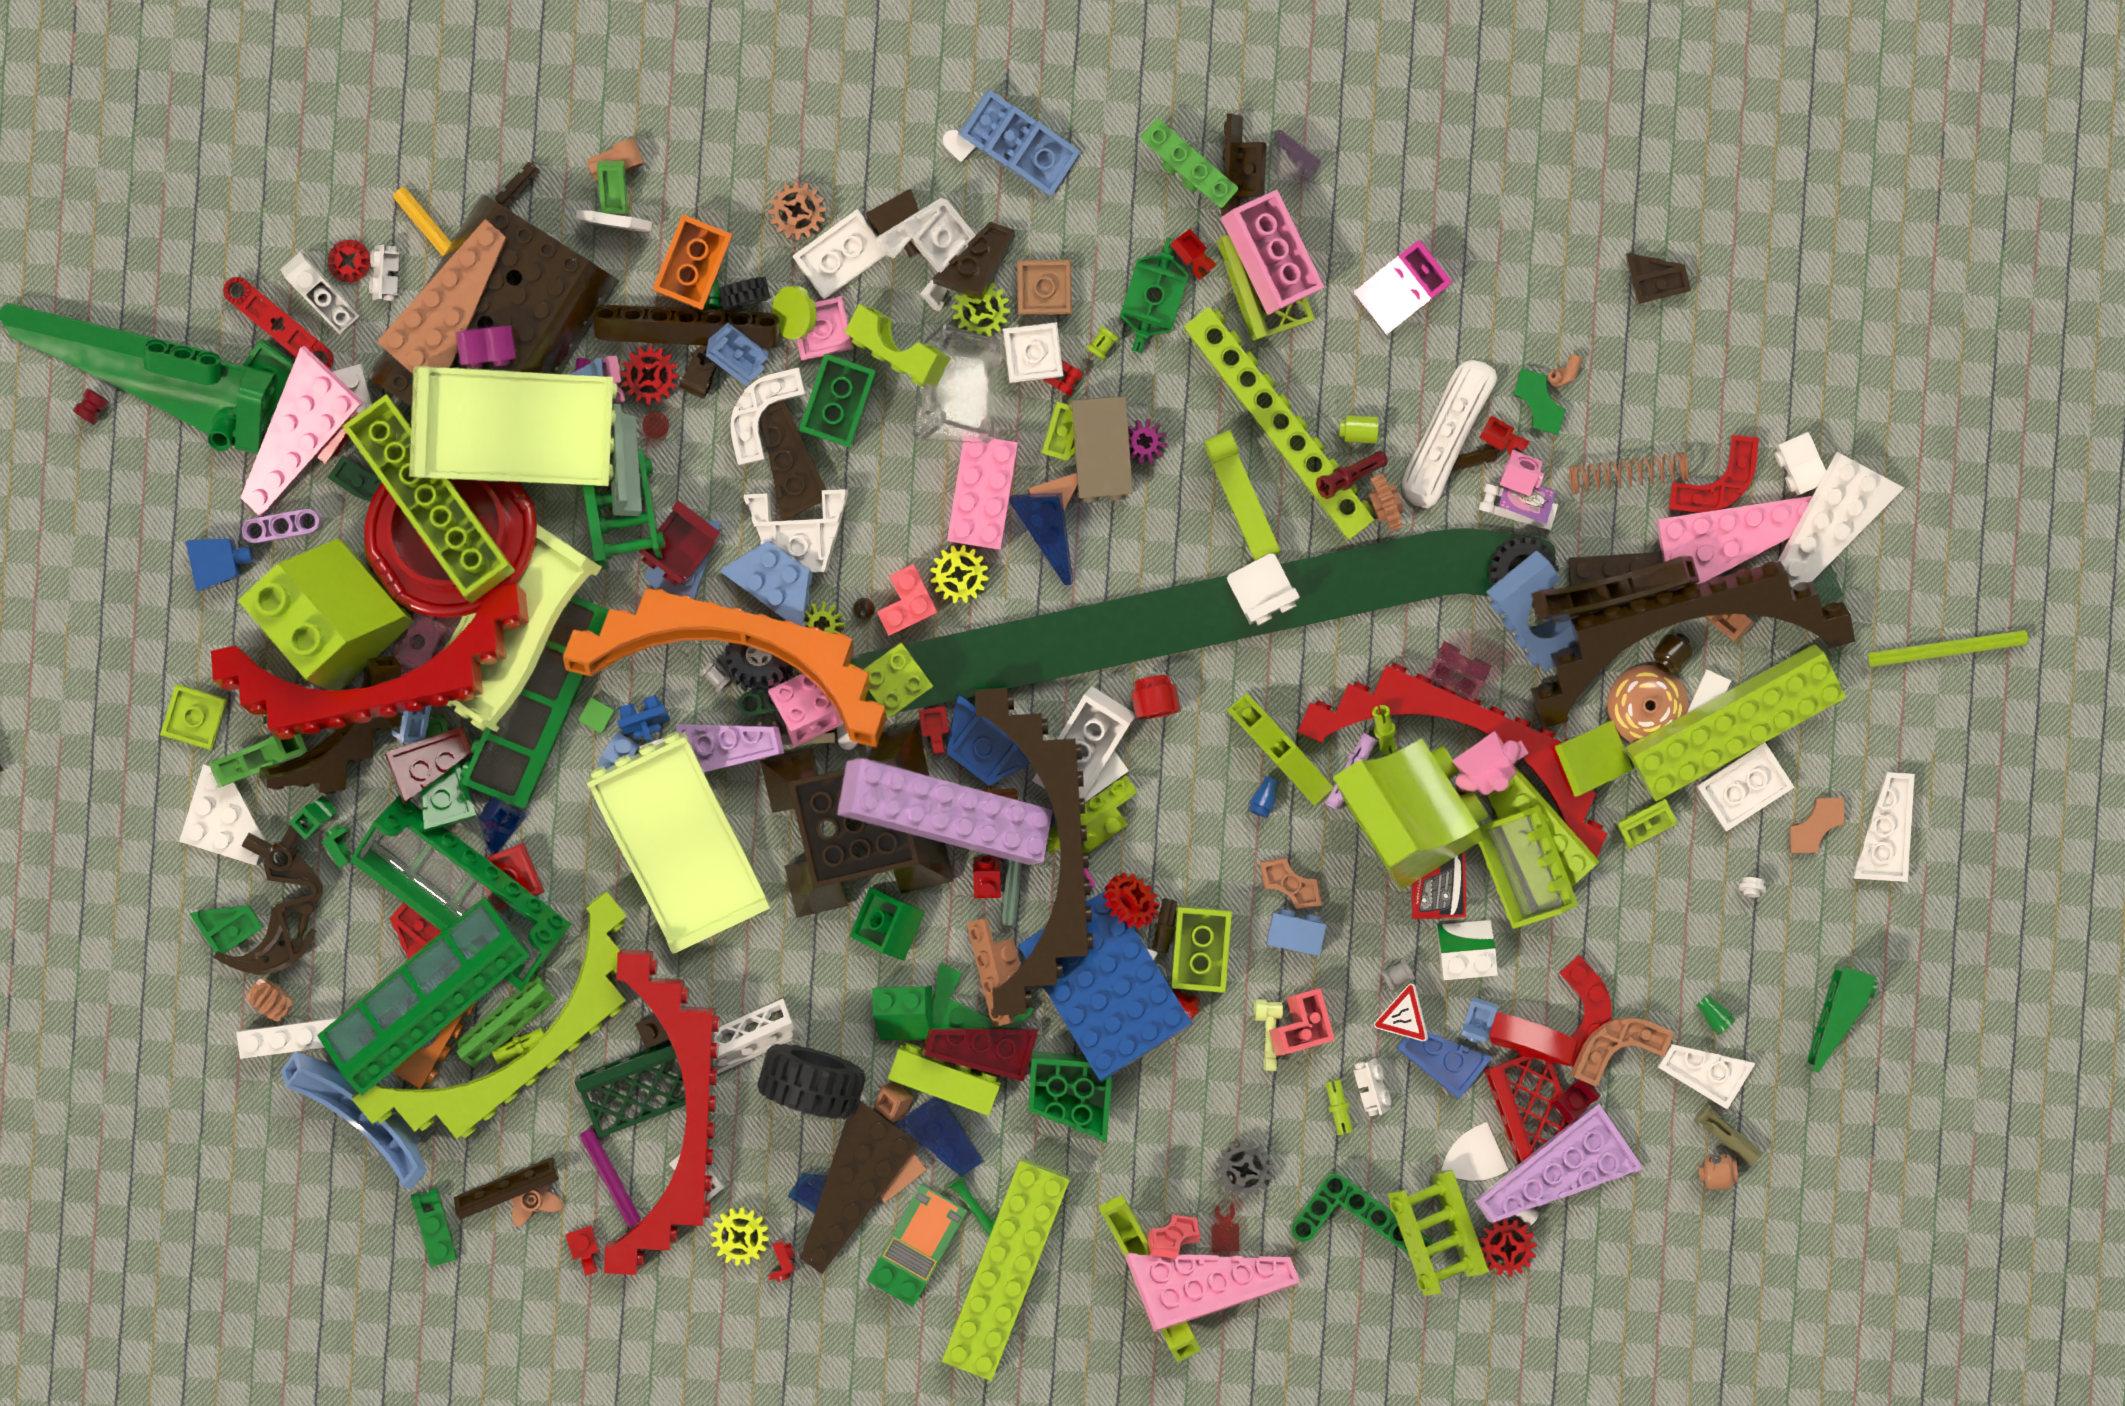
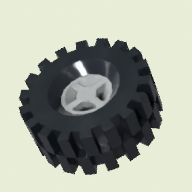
(749, 673)

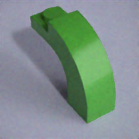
(249, 760)

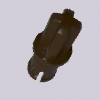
(1165, 925)

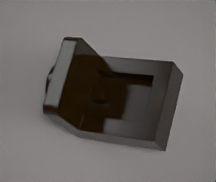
(651, 1031)

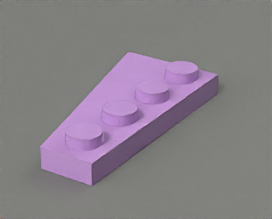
(730, 744)

